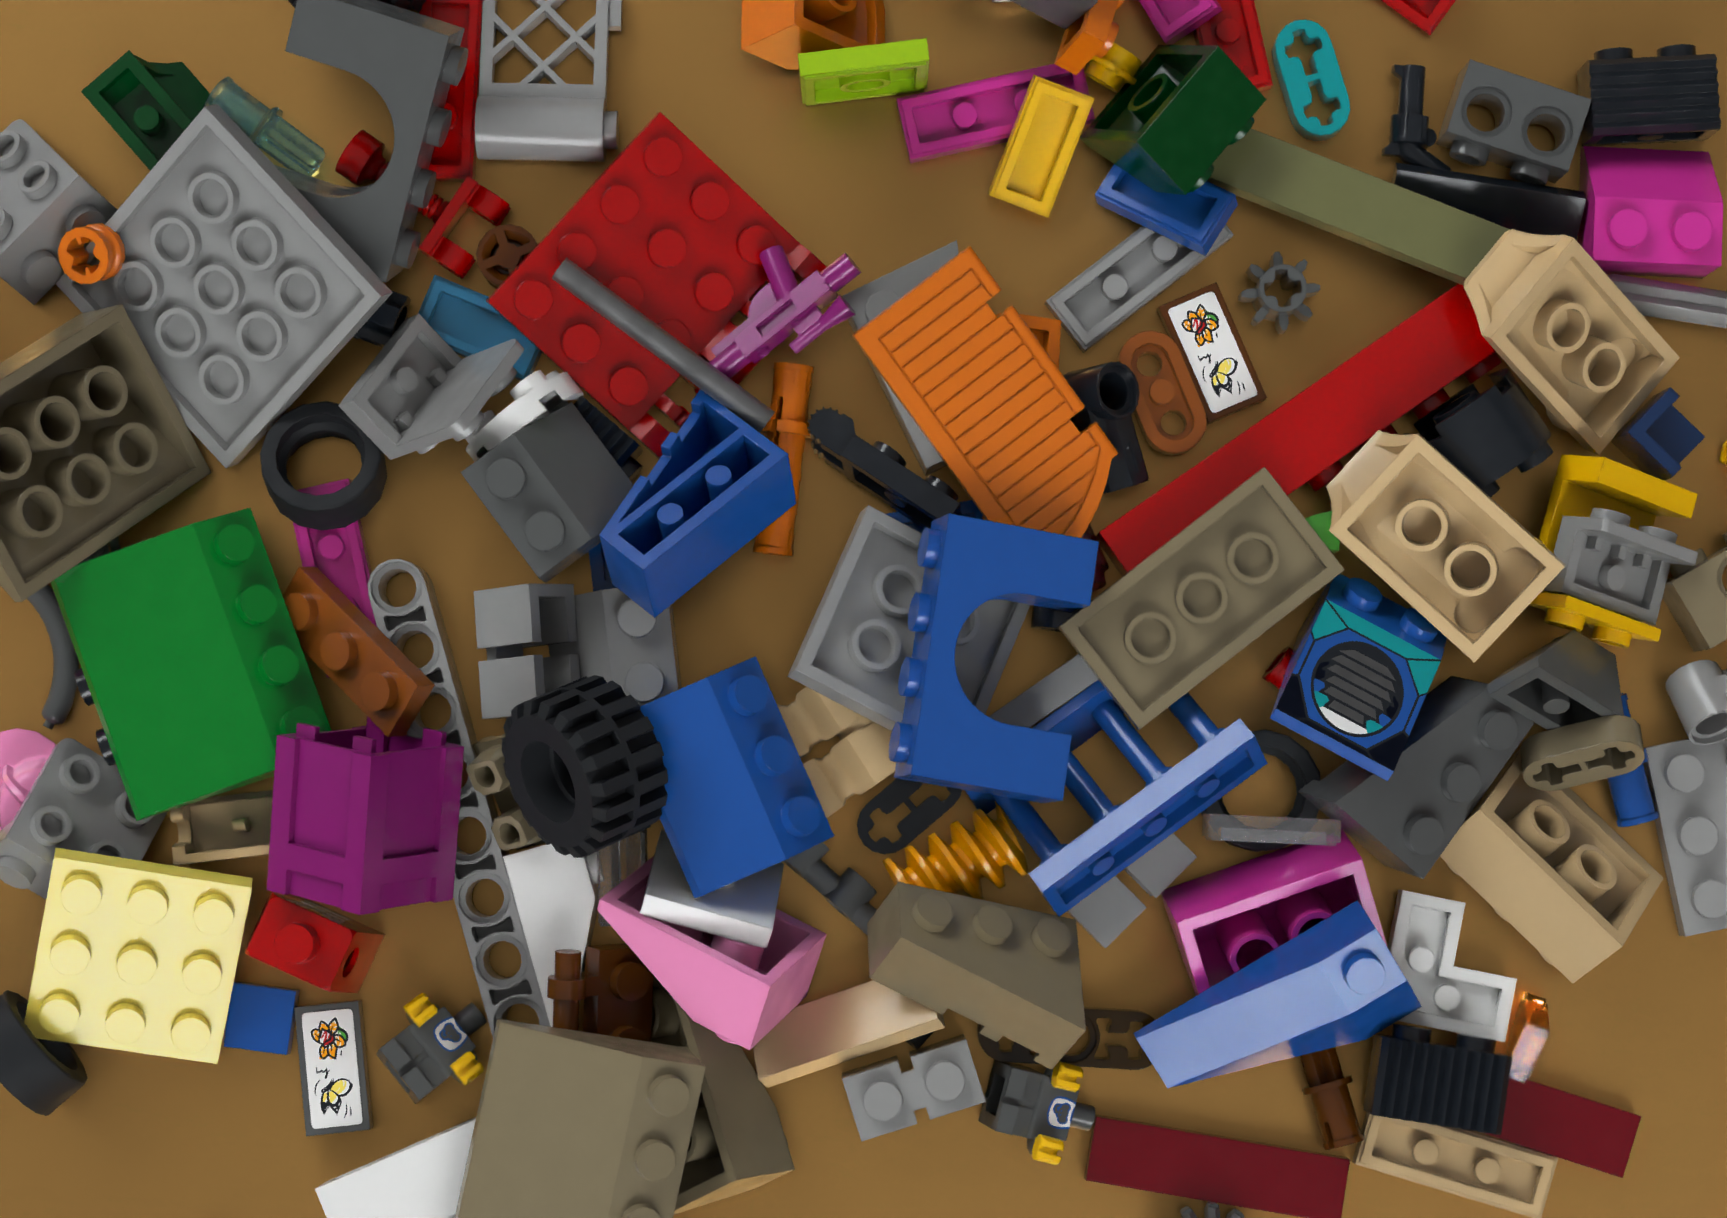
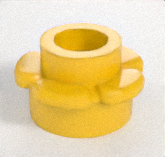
(1114, 68)

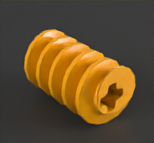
(966, 859)

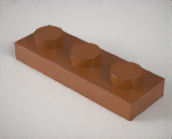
(355, 653)

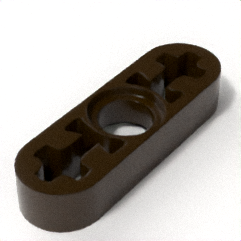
(1117, 1053)

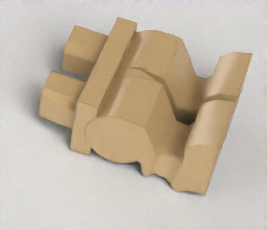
(853, 763)

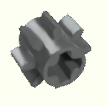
(1290, 279)

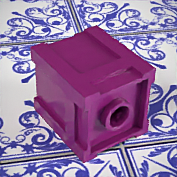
(365, 817)

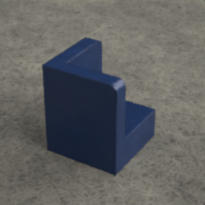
(1658, 436)

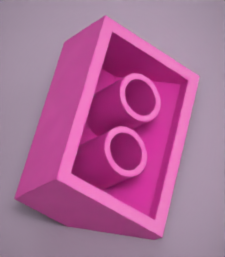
(1261, 904)

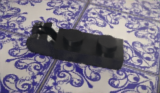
(880, 470)

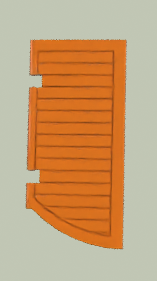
(990, 400)

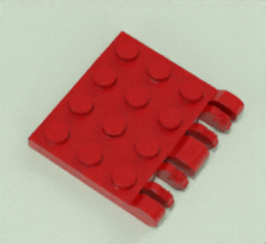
(672, 244)

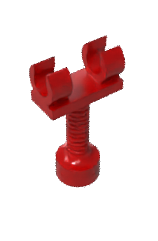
(365, 161)

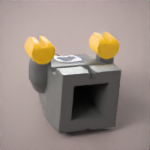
(433, 1047)
(1036, 1106)

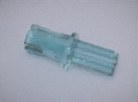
(267, 128)

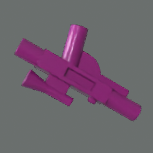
(785, 309)

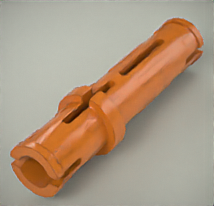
(788, 431)

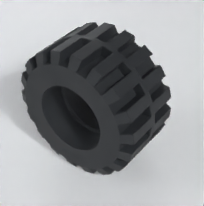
(584, 766)

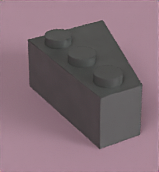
(1440, 777)

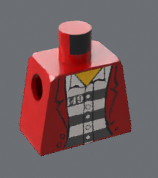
(314, 943)

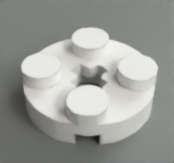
(534, 399)

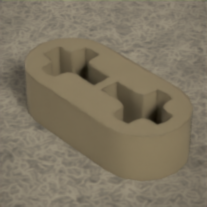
(1582, 753)

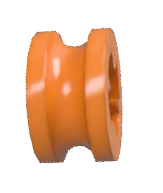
(107, 249)

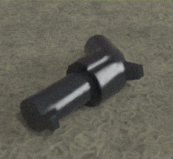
(1409, 127)

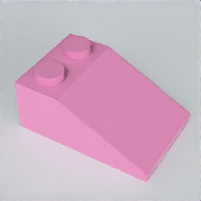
(714, 979)

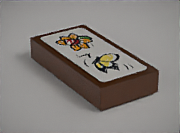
(1212, 352)

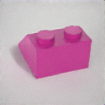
(1651, 211)

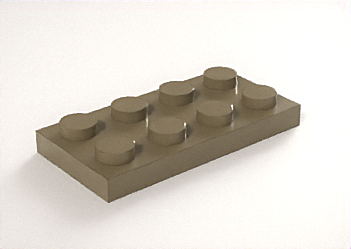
(1201, 598)

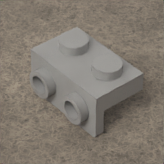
(1616, 563)

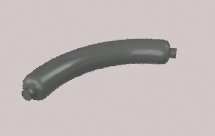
(64, 658)

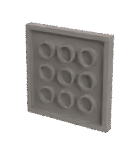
(231, 284)

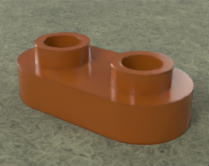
(1164, 393)

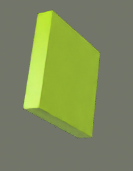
(864, 71)

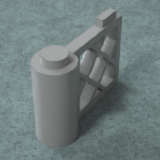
(546, 119)

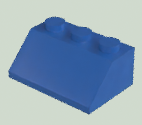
(732, 779)

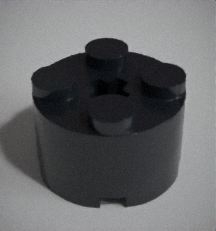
(1488, 431)

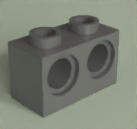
(1515, 106)

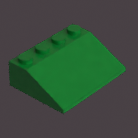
(189, 660)

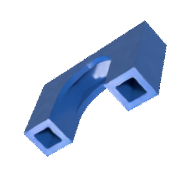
(941, 731)

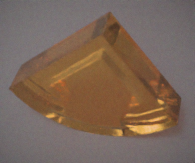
(1527, 1036)

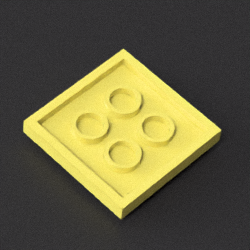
(137, 955)

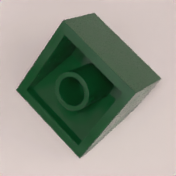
(1176, 117)

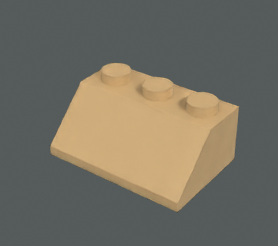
(1552, 871)

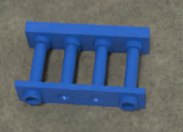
(1127, 830)

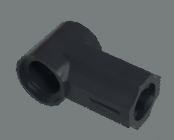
(1110, 399)

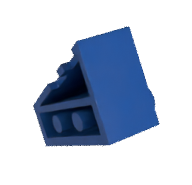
(696, 506)

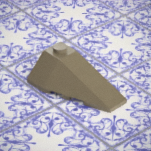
(736, 1125)

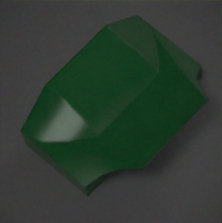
(147, 103)

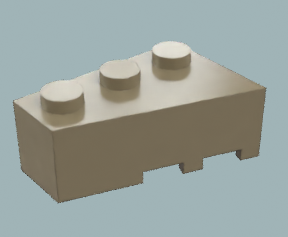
(984, 961)

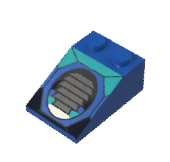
(1359, 674)

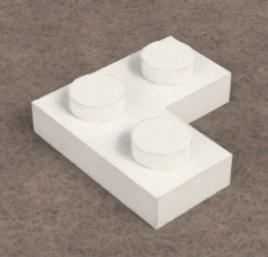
(1451, 997)

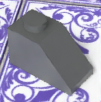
(1562, 683)

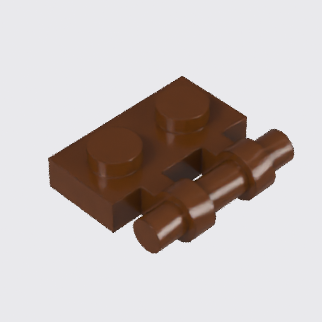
(614, 992)

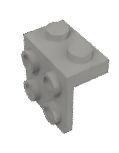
(37, 207)
(424, 391)
(76, 807)

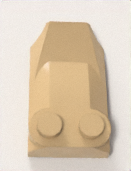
(1567, 333)
(1438, 539)

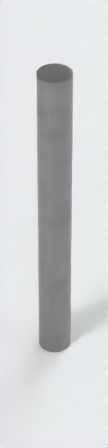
(663, 345)

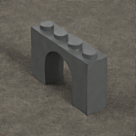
(411, 67)

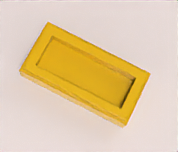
(1040, 146)

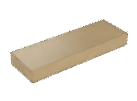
(840, 1030)
(1458, 1163)

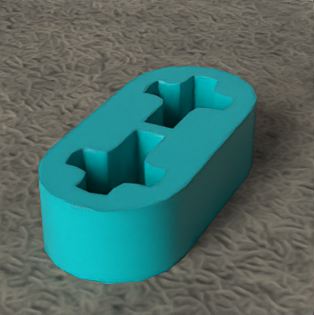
(1324, 75)

